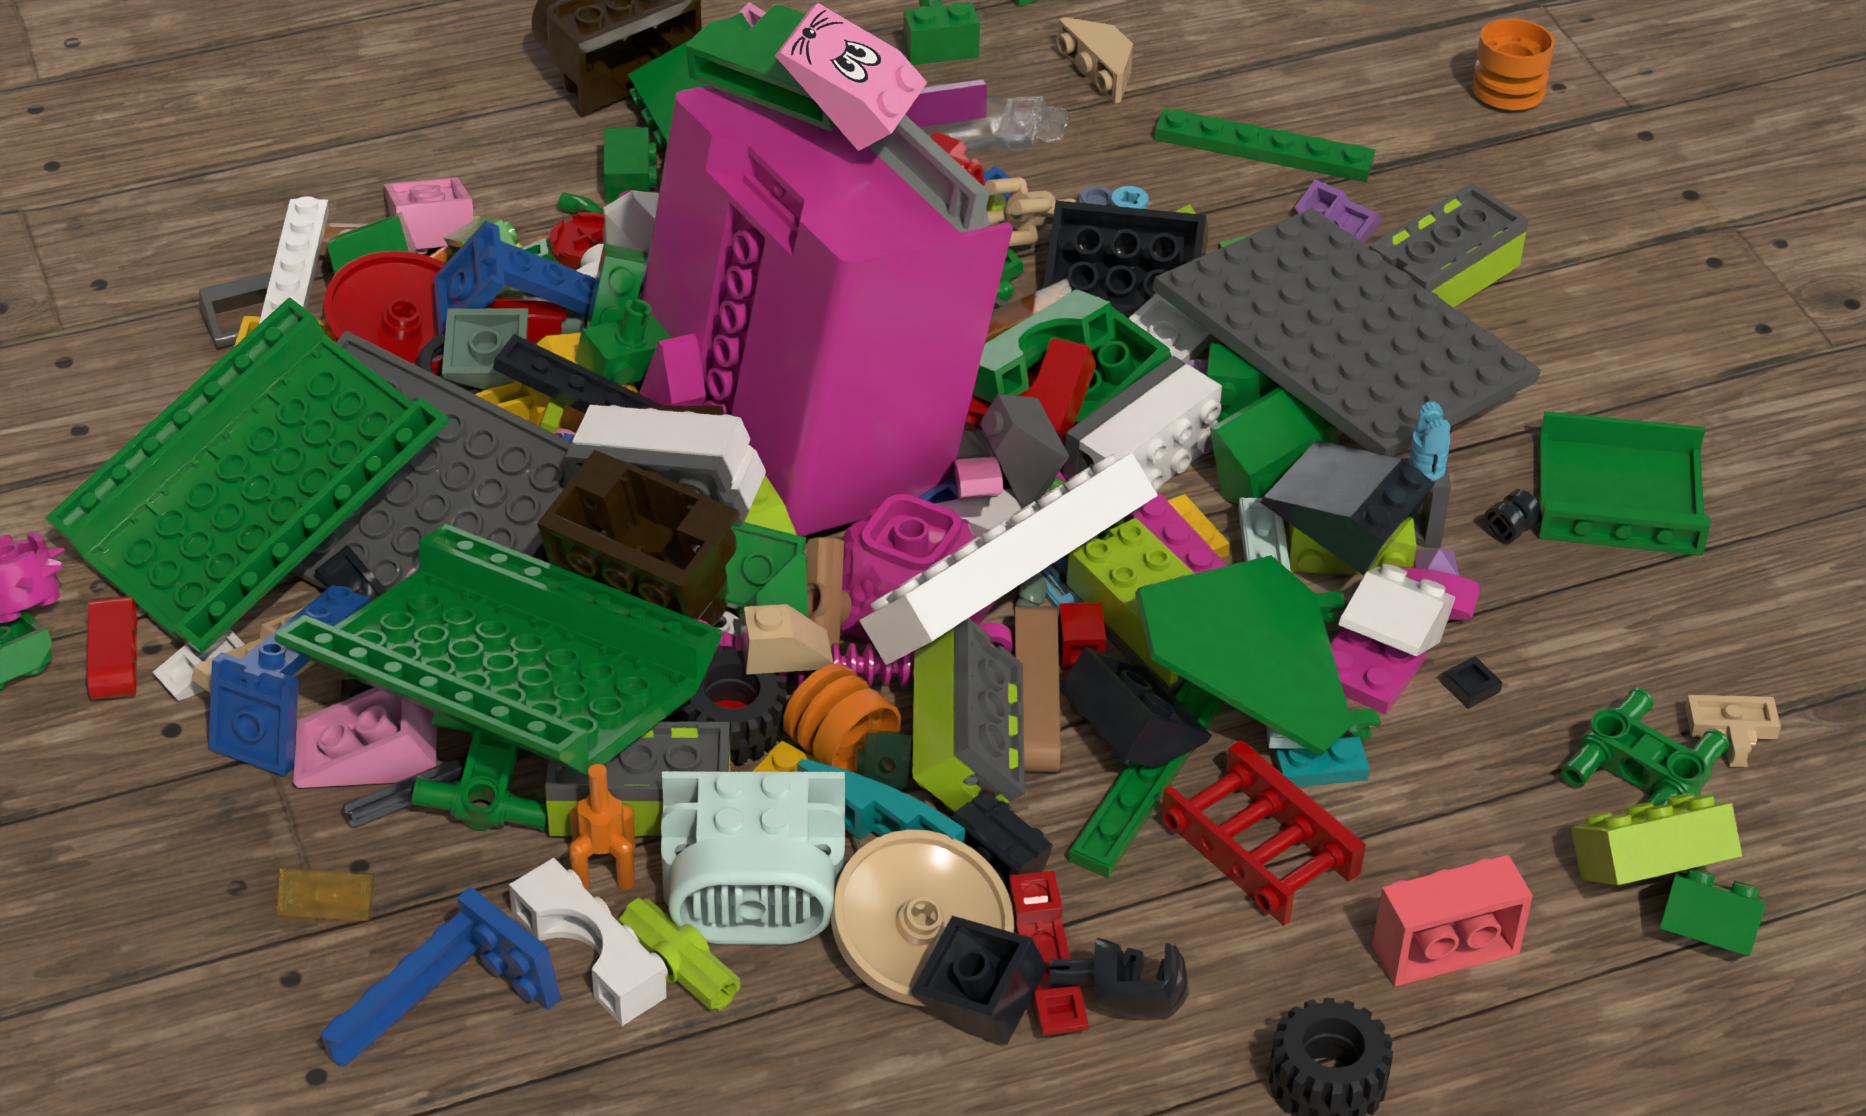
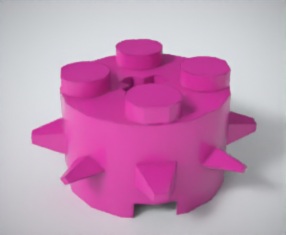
(27, 575)

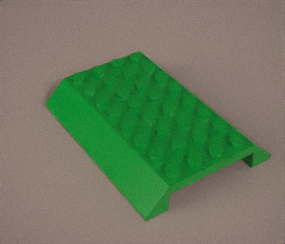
(243, 476)
(518, 650)

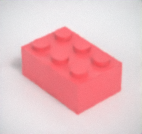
(1451, 920)

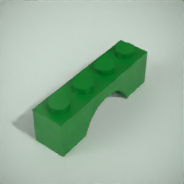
(1007, 357)

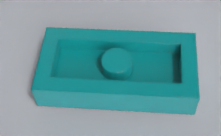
(1339, 764)

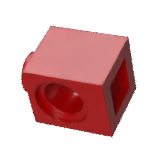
(1079, 627)

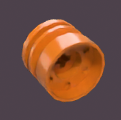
(1513, 64)
(834, 713)

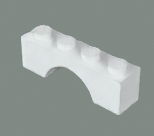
(556, 905)

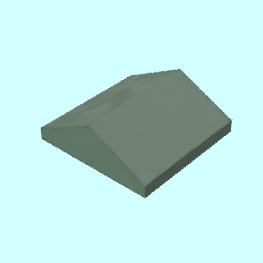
(475, 340)

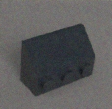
(1131, 710)

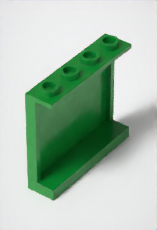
(1622, 483)

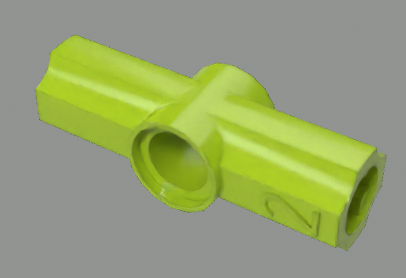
(683, 953)

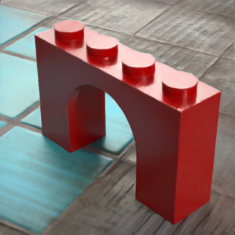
(1058, 387)

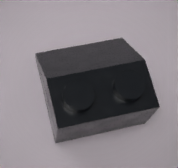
(981, 978)

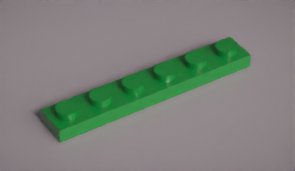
(1265, 144)

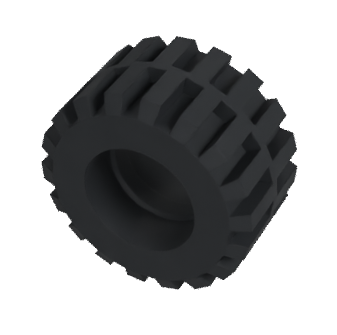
(750, 726)
(1333, 1033)

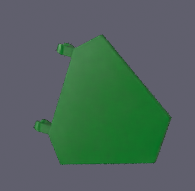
(1258, 645)

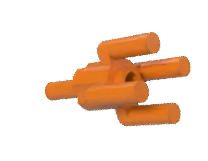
(602, 827)

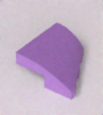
(1338, 209)

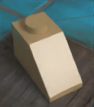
(782, 640)

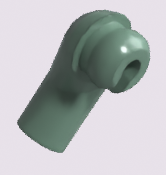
(1032, 592)

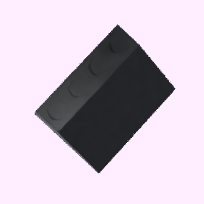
(1120, 249)

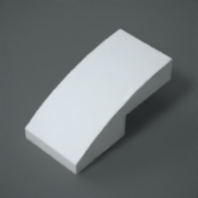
(178, 669)

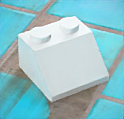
(1399, 610)

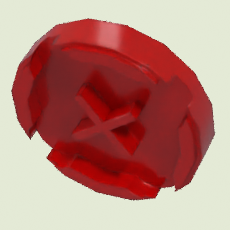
(574, 237)

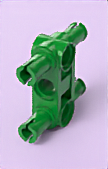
(1643, 754)
(485, 777)

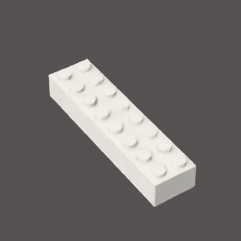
(1007, 557)

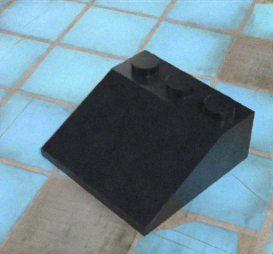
(1349, 500)

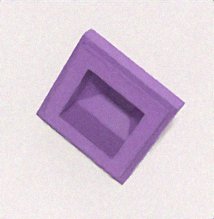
(1437, 560)

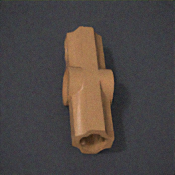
(826, 600)

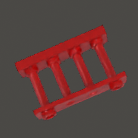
(1272, 797)

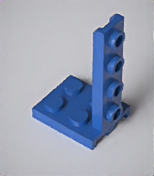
(487, 264)
(258, 697)
(476, 929)

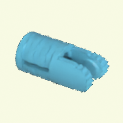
(1430, 441)

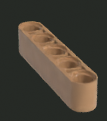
(1038, 652)

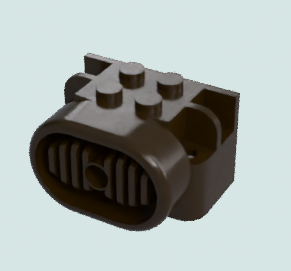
(608, 39)
(643, 536)

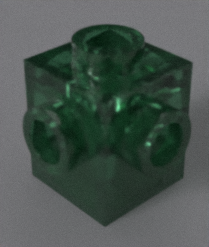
(887, 744)

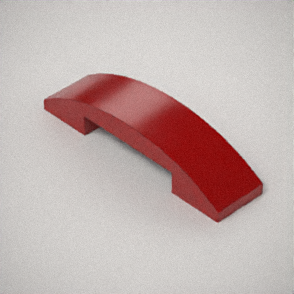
(1039, 916)

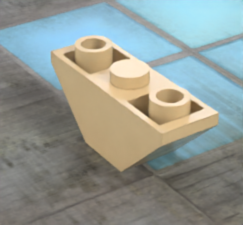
(1097, 52)

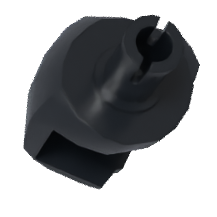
(1118, 983)

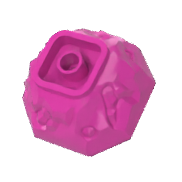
(894, 546)

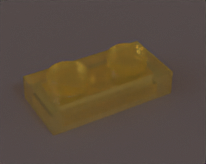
(325, 894)

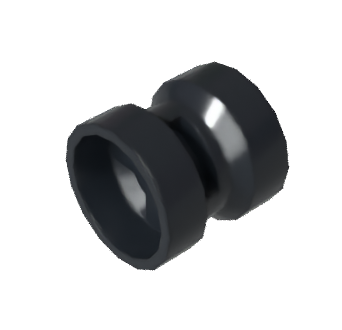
(1516, 513)

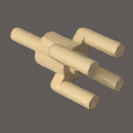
(1023, 209)

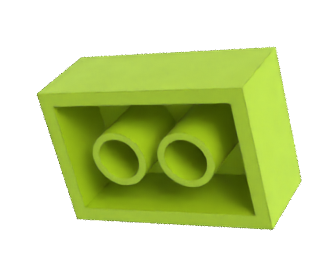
(1655, 839)

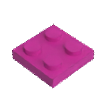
(1372, 670)

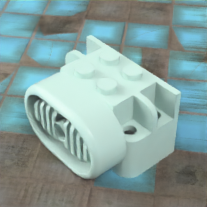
(752, 853)

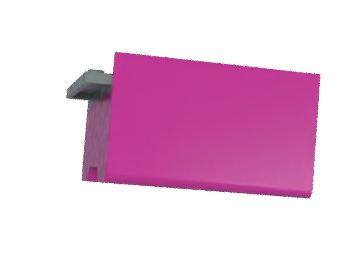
(826, 296)

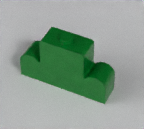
(747, 64)

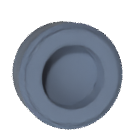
(1096, 195)

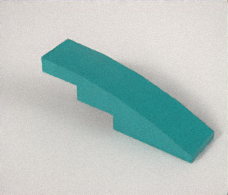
(884, 809)

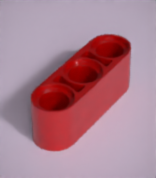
(112, 648)

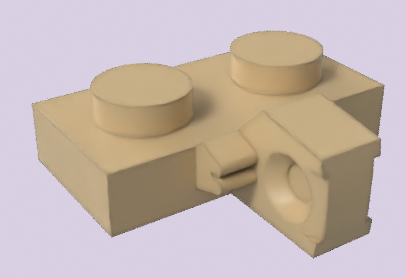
(1738, 718)

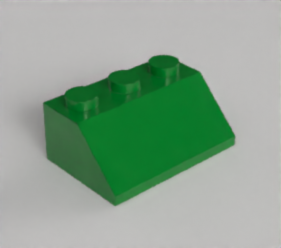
(1264, 442)

